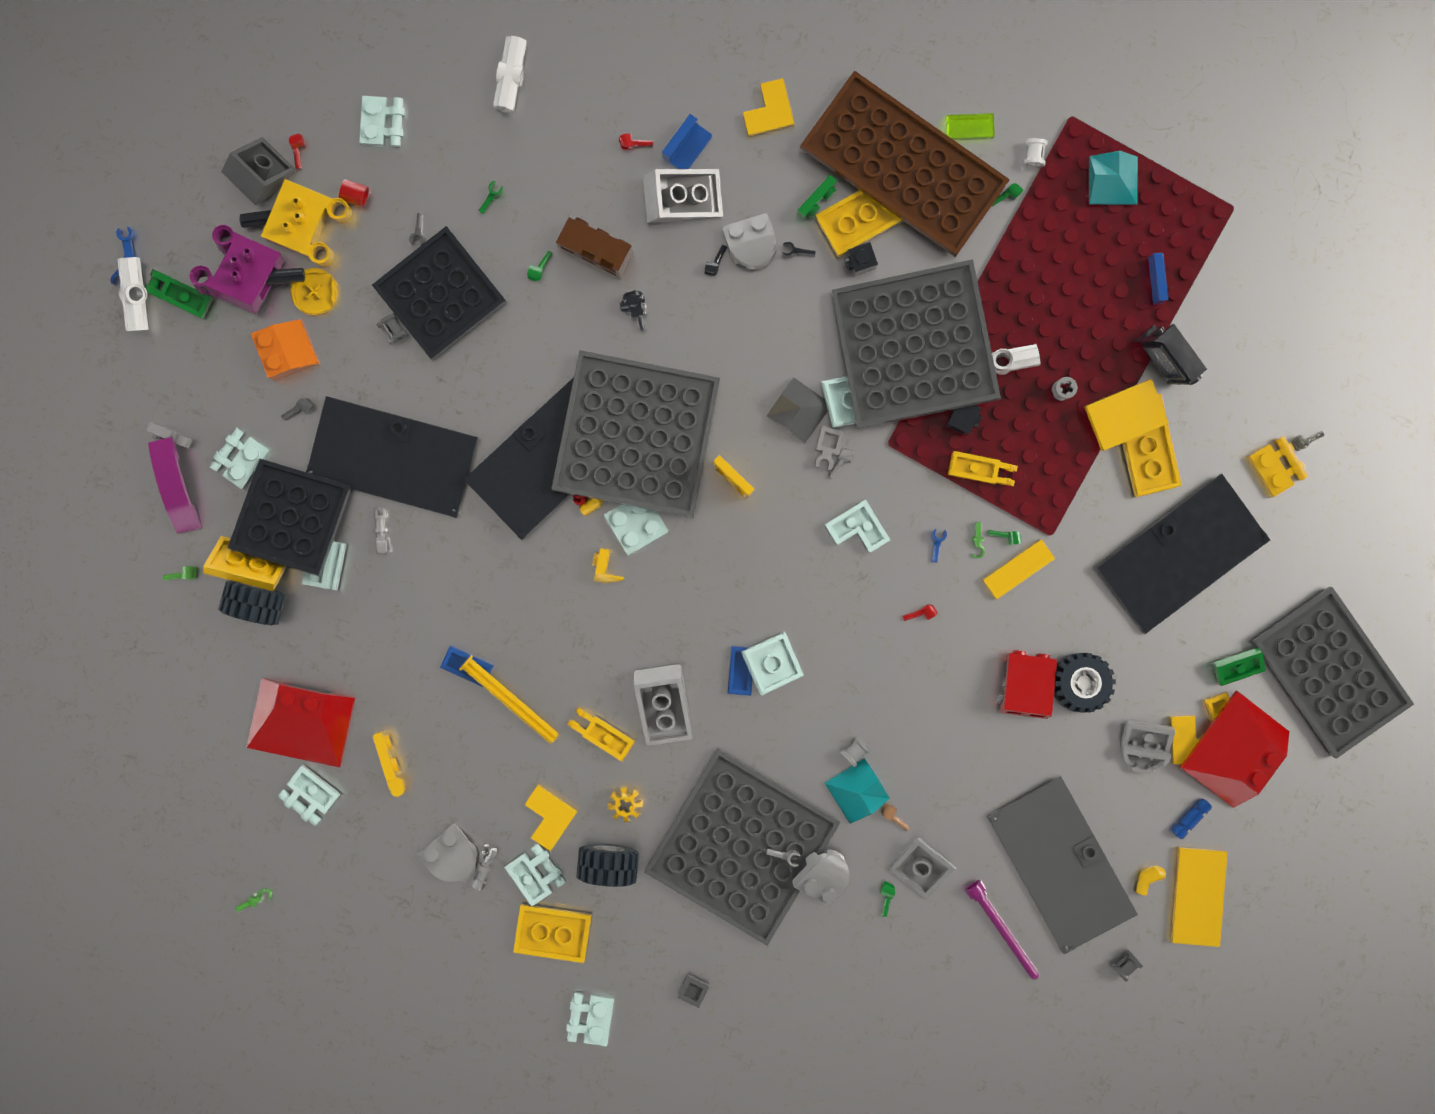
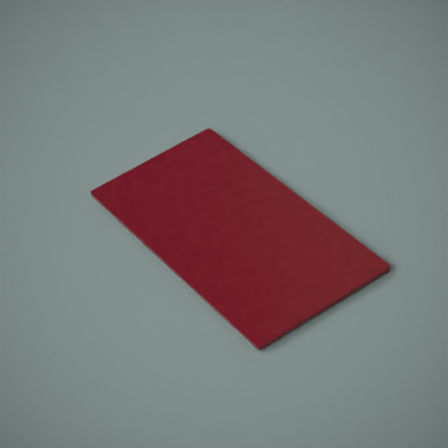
(1082, 293)

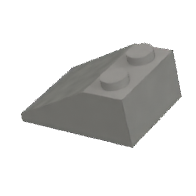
(682, 194)
(663, 704)

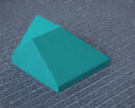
(1113, 179)
(857, 791)

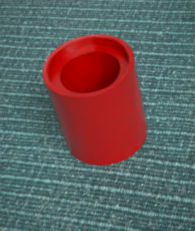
(354, 193)

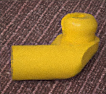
(590, 505)
(1147, 877)

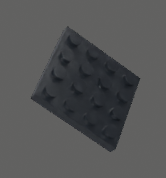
(439, 293)
(289, 517)

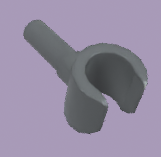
(418, 230)
(303, 404)

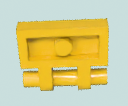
(1271, 470)

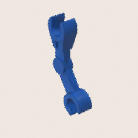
(128, 249)

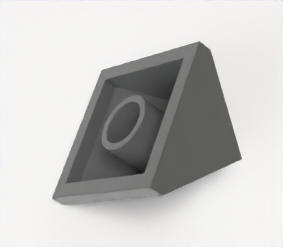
(798, 410)

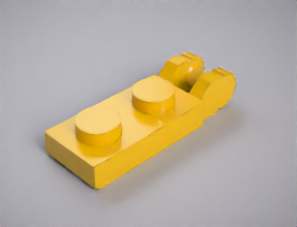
(979, 468)
(603, 735)
(389, 764)

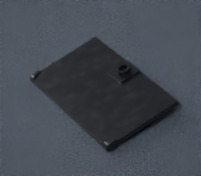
(392, 456)
(521, 471)
(1183, 553)

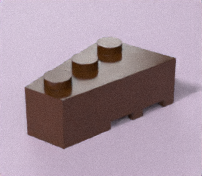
(595, 246)

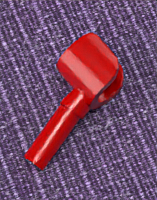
(295, 142)
(627, 143)
(929, 612)

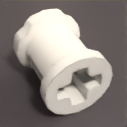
(1035, 152)

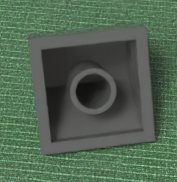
(257, 170)

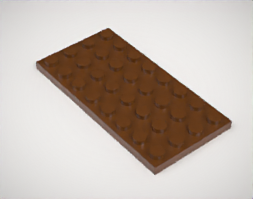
(904, 163)

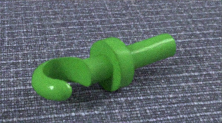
(978, 539)
(252, 901)

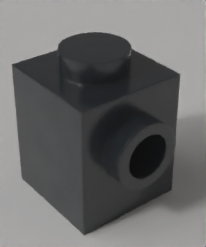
(860, 259)
(964, 419)

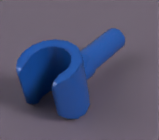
(937, 544)

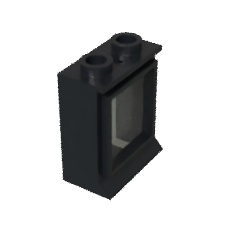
(1172, 355)

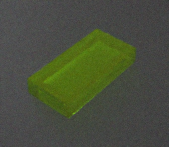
(970, 126)

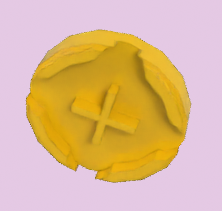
(316, 294)

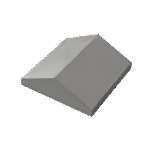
(921, 867)

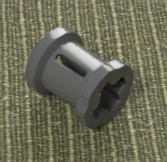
(392, 329)
(1127, 965)

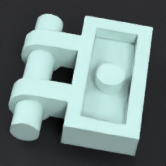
(374, 118)
(243, 466)
(314, 790)
(528, 877)
(598, 1019)

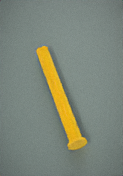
(509, 700)

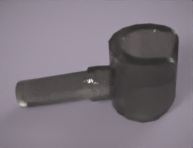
(1300, 443)

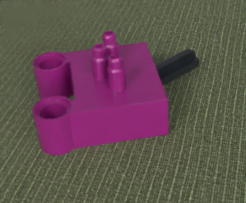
(244, 272)

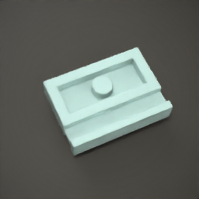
(332, 569)

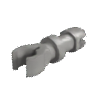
(380, 531)
(483, 867)

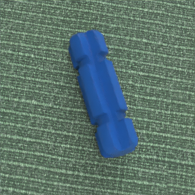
(1192, 818)

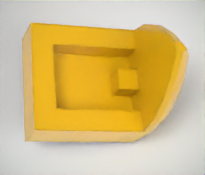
(601, 561)

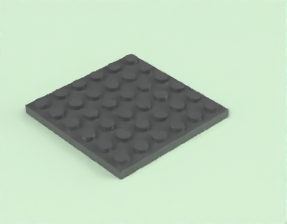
(915, 344)
(636, 434)
(722, 842)

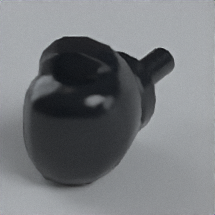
(634, 303)

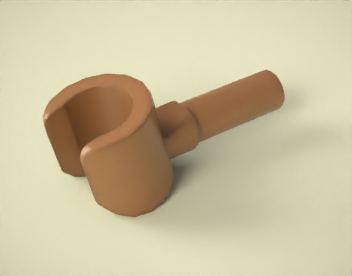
(889, 813)

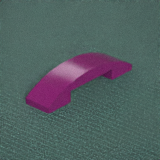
(172, 485)

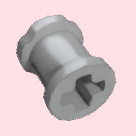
(1071, 387)
(855, 751)

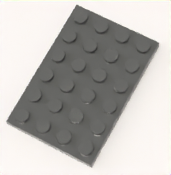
(1333, 672)

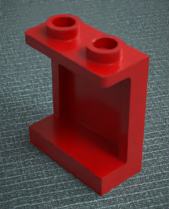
(1029, 685)

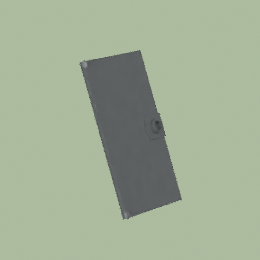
(1062, 865)

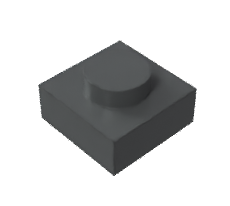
(693, 991)

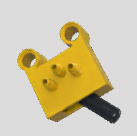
(298, 221)

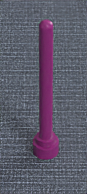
(977, 892)

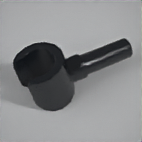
(797, 251)
(711, 268)

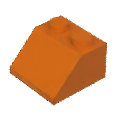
(284, 349)

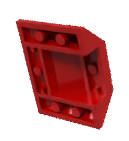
(300, 723)
(1238, 751)

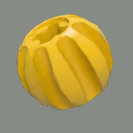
(623, 811)

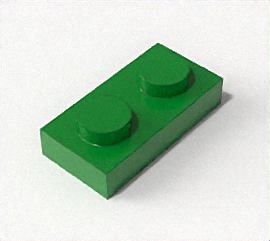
(824, 191)
(1239, 666)

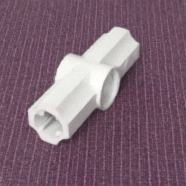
(510, 74)
(131, 277)
(1018, 358)

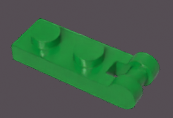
(179, 294)

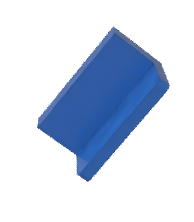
(686, 144)

